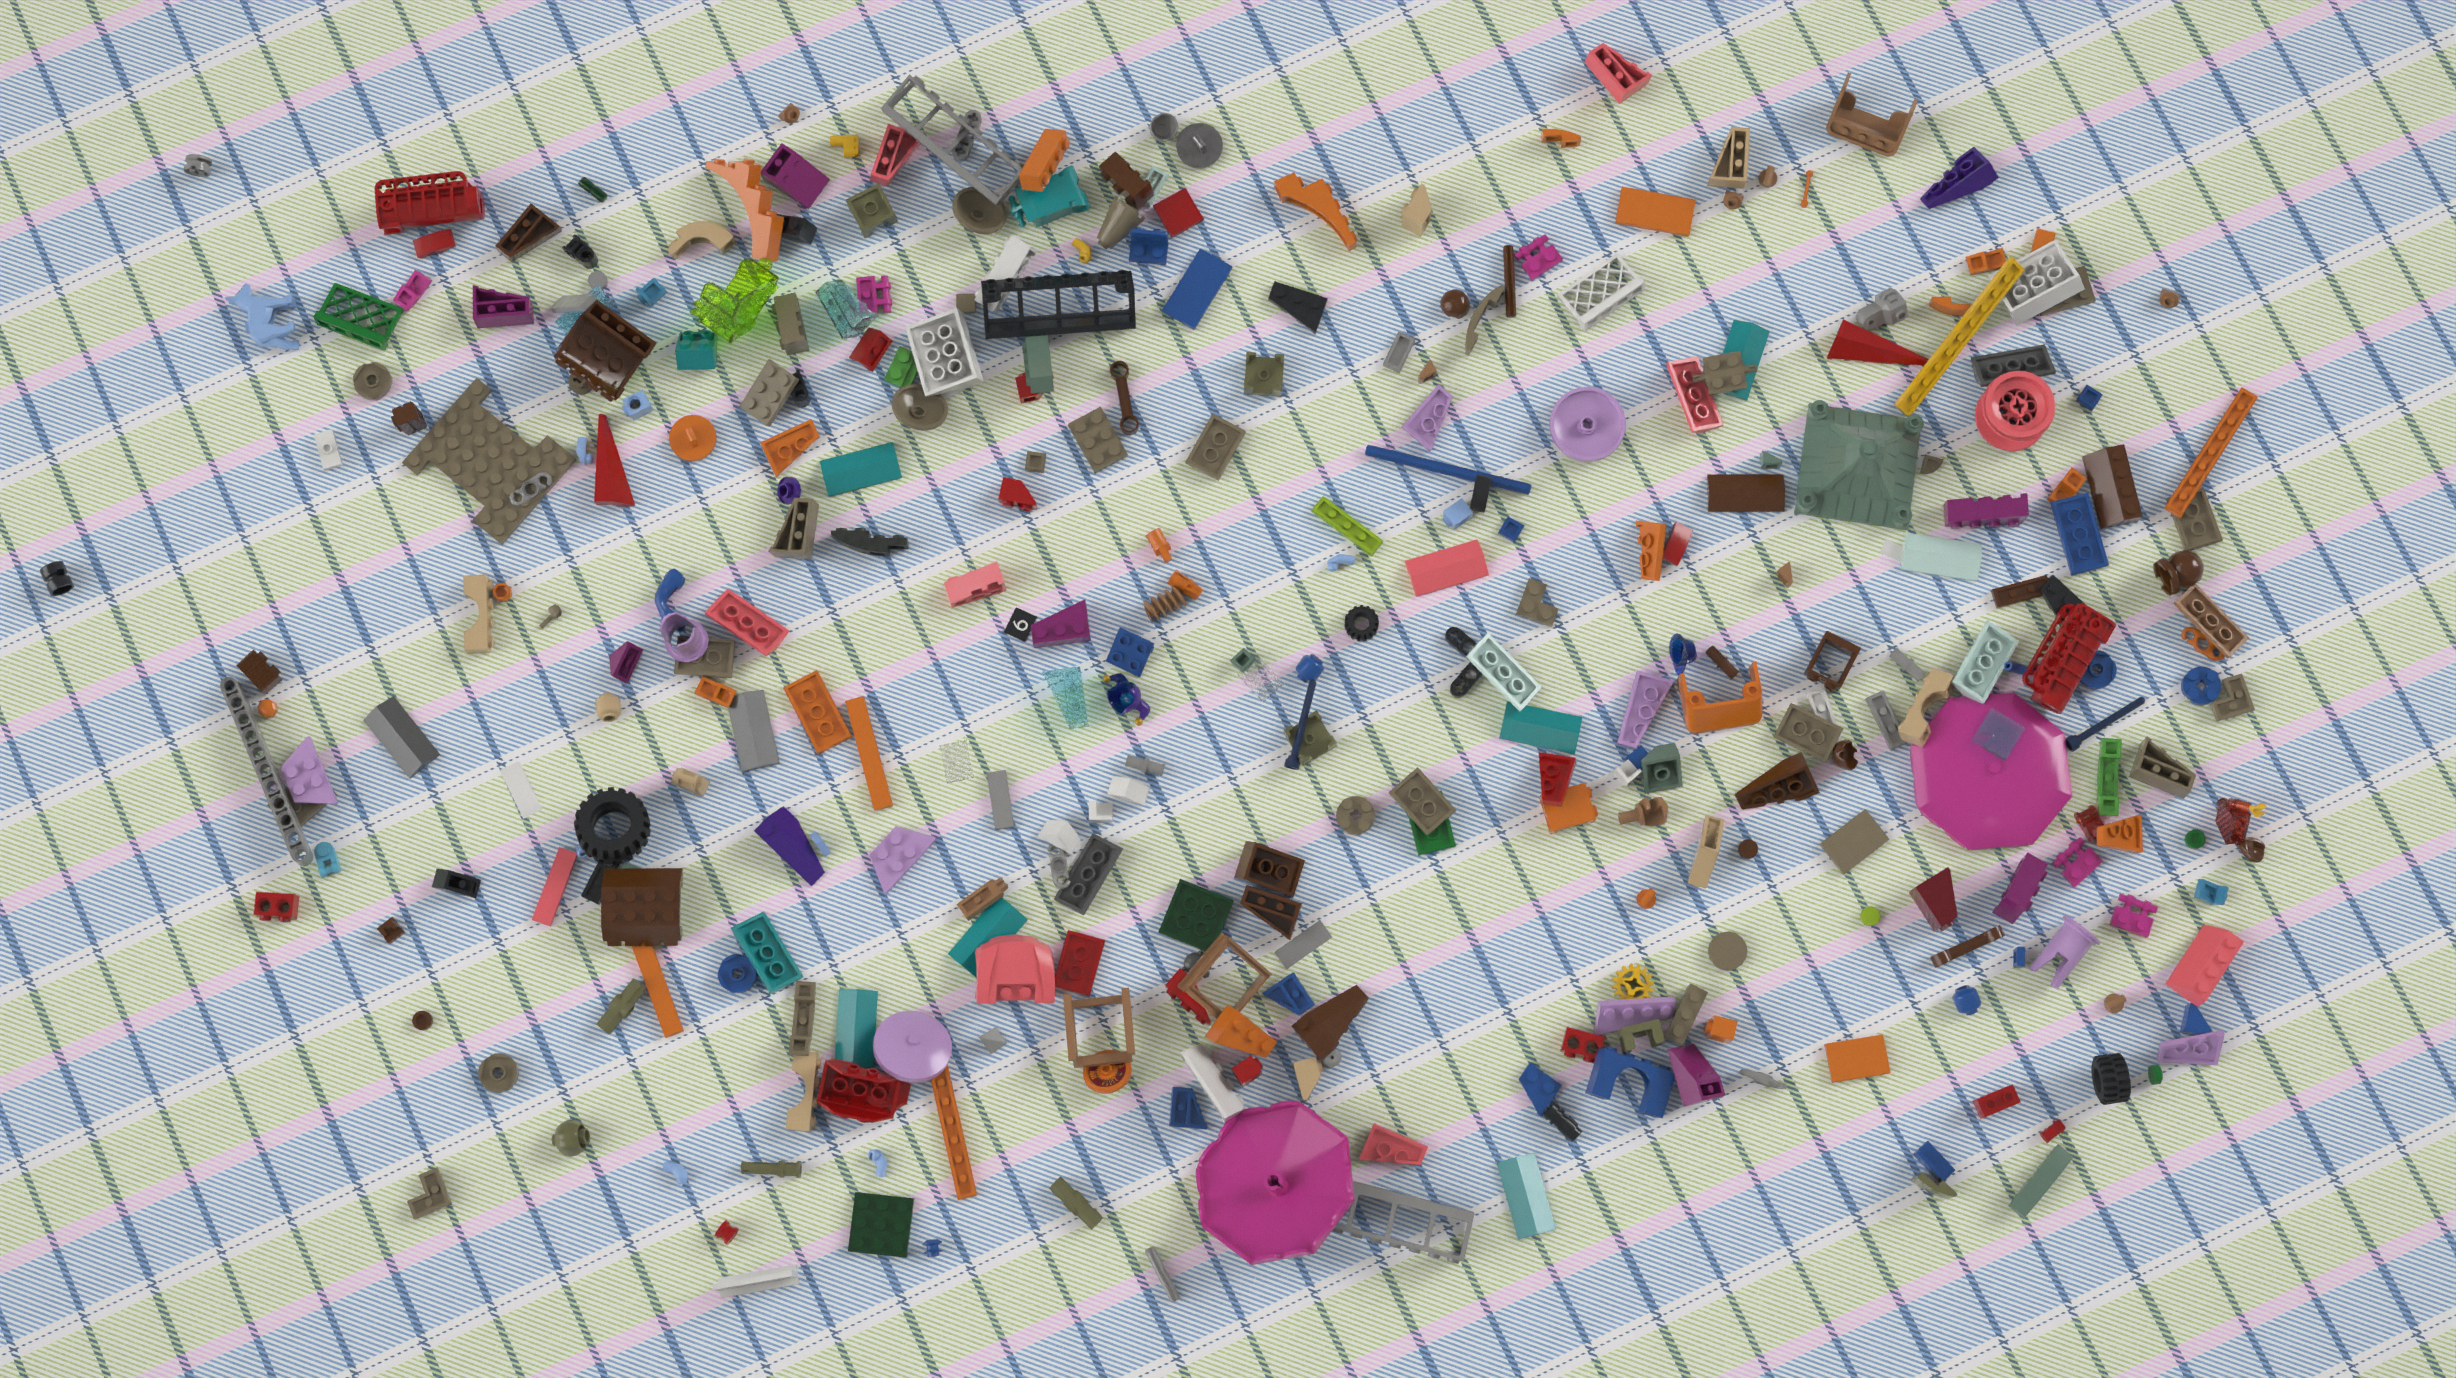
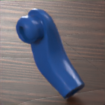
(2016, 667)

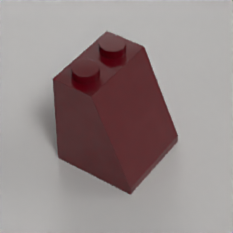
(1937, 900)

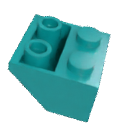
(696, 350)

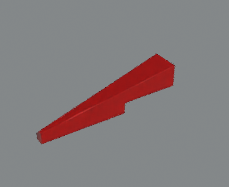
(1862, 345)
(610, 477)

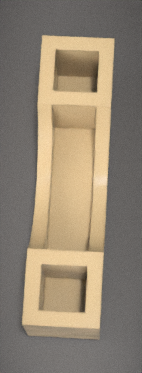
(478, 637)
(1936, 687)
(801, 1116)

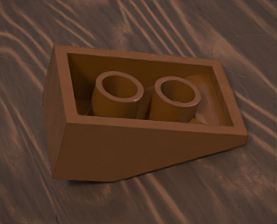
(1269, 868)

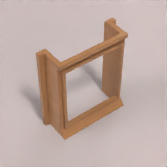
(1207, 960)
(1098, 1059)

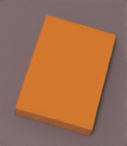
(1857, 1058)

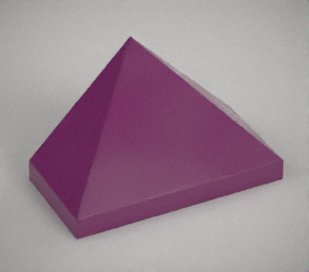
(624, 661)

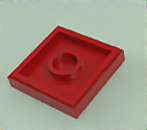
(1178, 212)

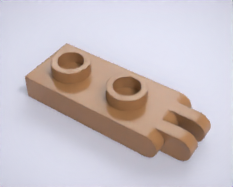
(982, 898)

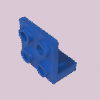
(1148, 246)

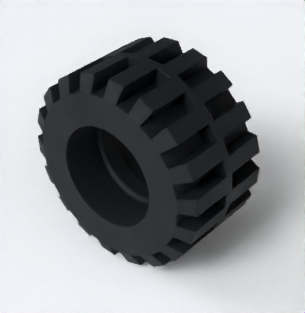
(2111, 1078)

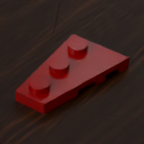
(1555, 777)

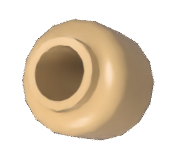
(608, 707)

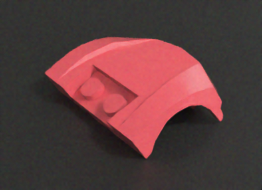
(1014, 970)

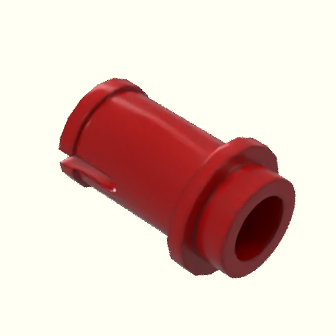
(2052, 1131)

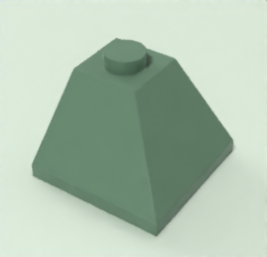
(1662, 768)

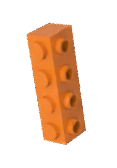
(1044, 160)

